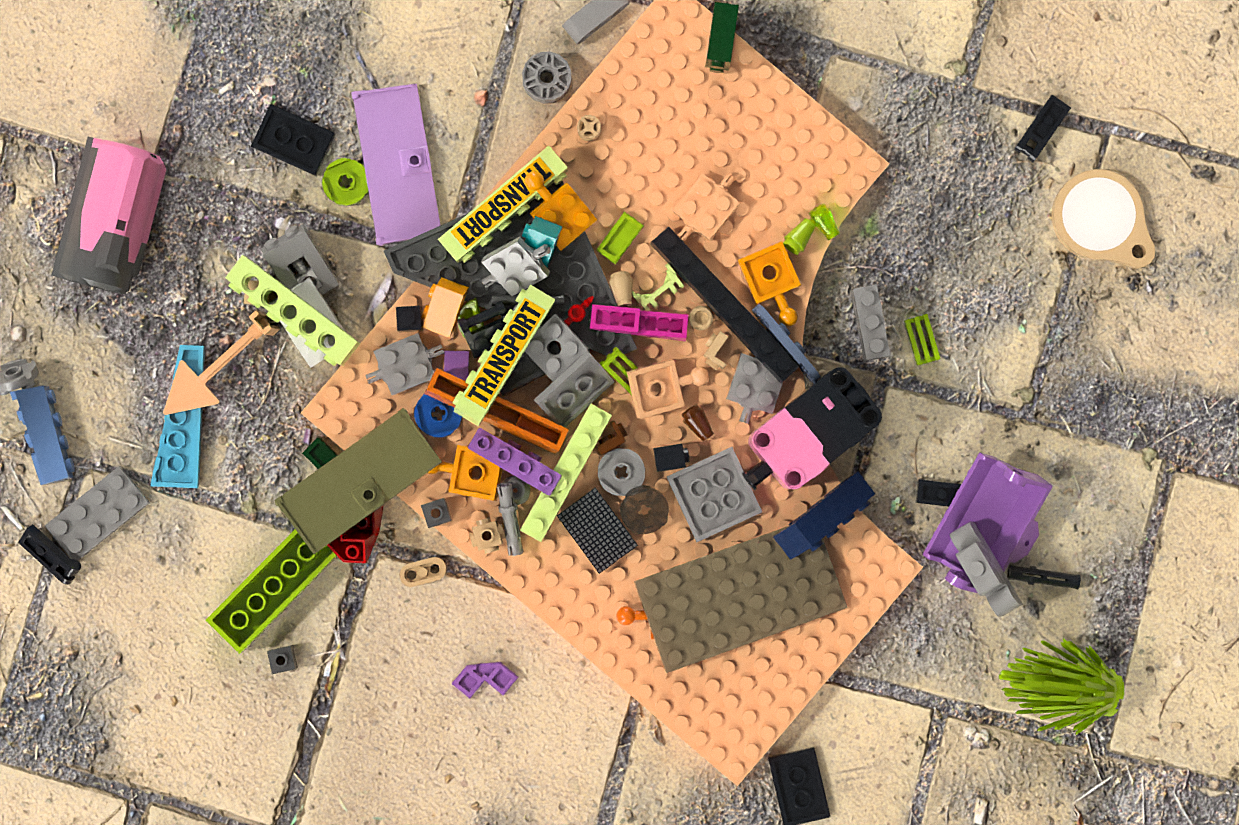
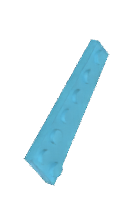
(181, 436)

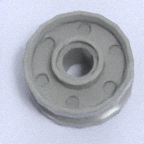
(542, 63)

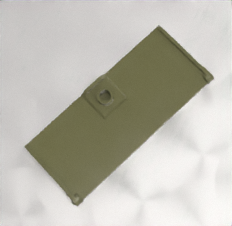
(358, 481)

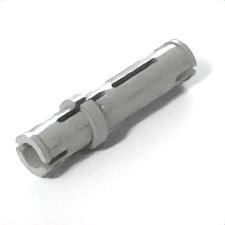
(508, 510)

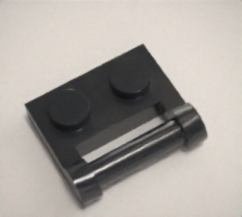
(480, 338)

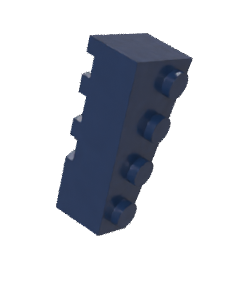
(825, 516)

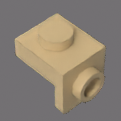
(715, 343)

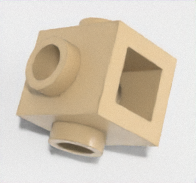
(497, 534)

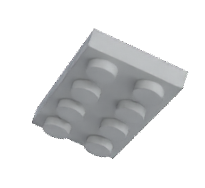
(97, 514)

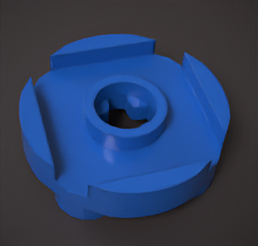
(431, 425)

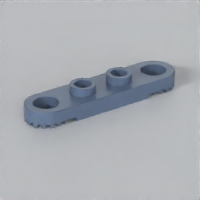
(780, 334)

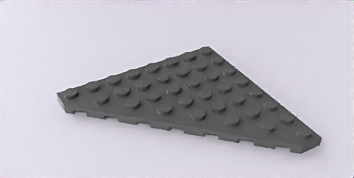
(572, 274)

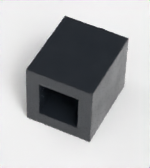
(409, 319)
(670, 457)

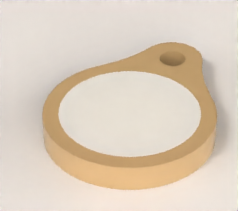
(1102, 219)

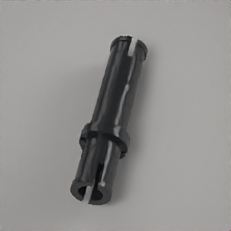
(1016, 573)

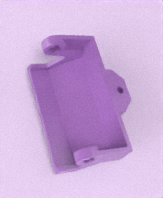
(1003, 508)

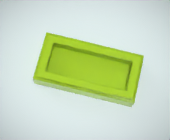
(620, 238)

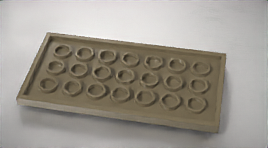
(736, 598)

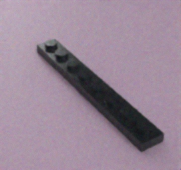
(724, 305)

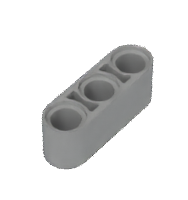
(592, 18)

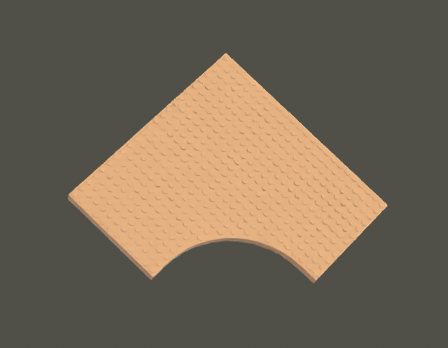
(659, 131)

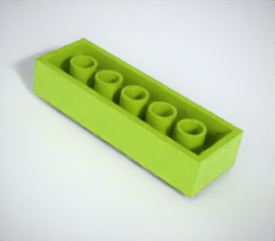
(268, 591)

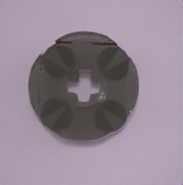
(656, 515)

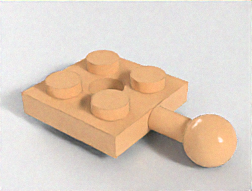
(670, 393)

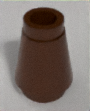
(697, 421)

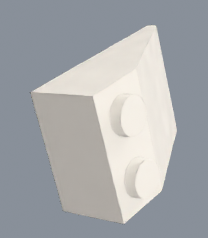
(310, 294)

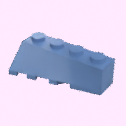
(44, 434)

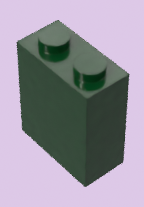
(721, 37)

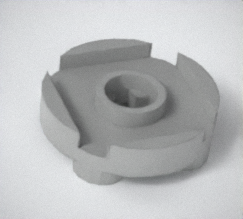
(17, 375)
(607, 474)

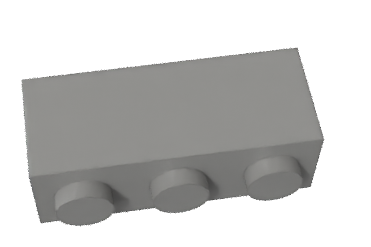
(870, 322)

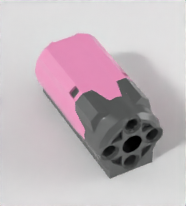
(109, 216)

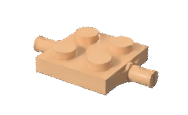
(706, 207)

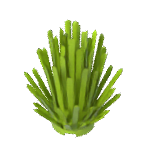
(1068, 688)

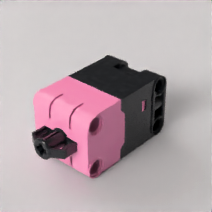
(812, 430)

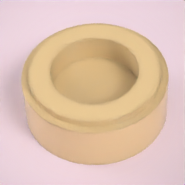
(701, 318)

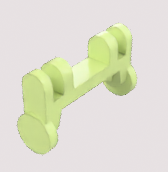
(670, 279)

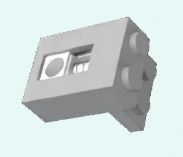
(291, 247)

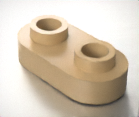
(423, 572)

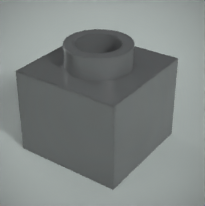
(444, 517)
(290, 659)

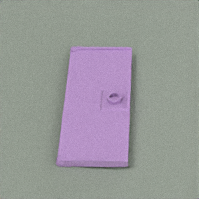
(396, 162)

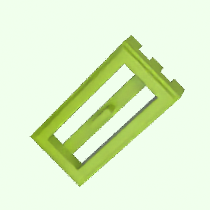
(916, 320)
(611, 358)

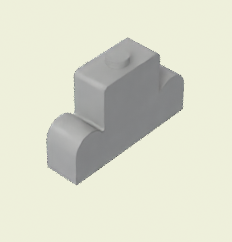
(984, 569)

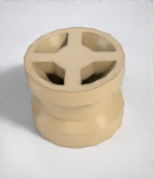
(586, 128)

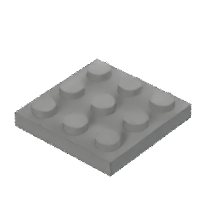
(714, 494)

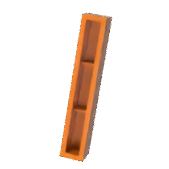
(502, 414)

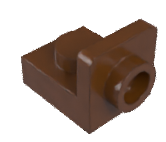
(608, 442)

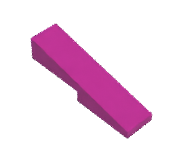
(639, 322)

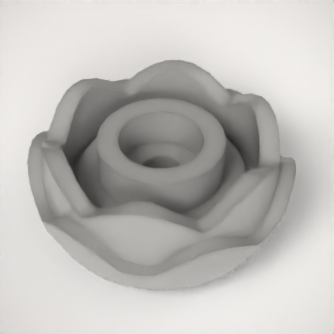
(523, 488)

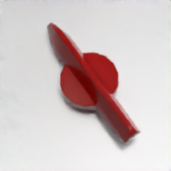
(577, 312)

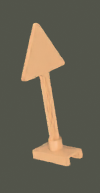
(190, 390)

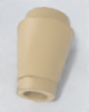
(622, 288)

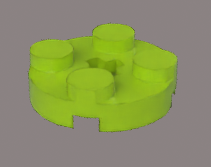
(333, 178)

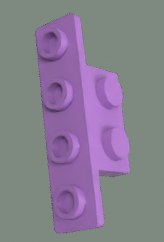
(510, 458)

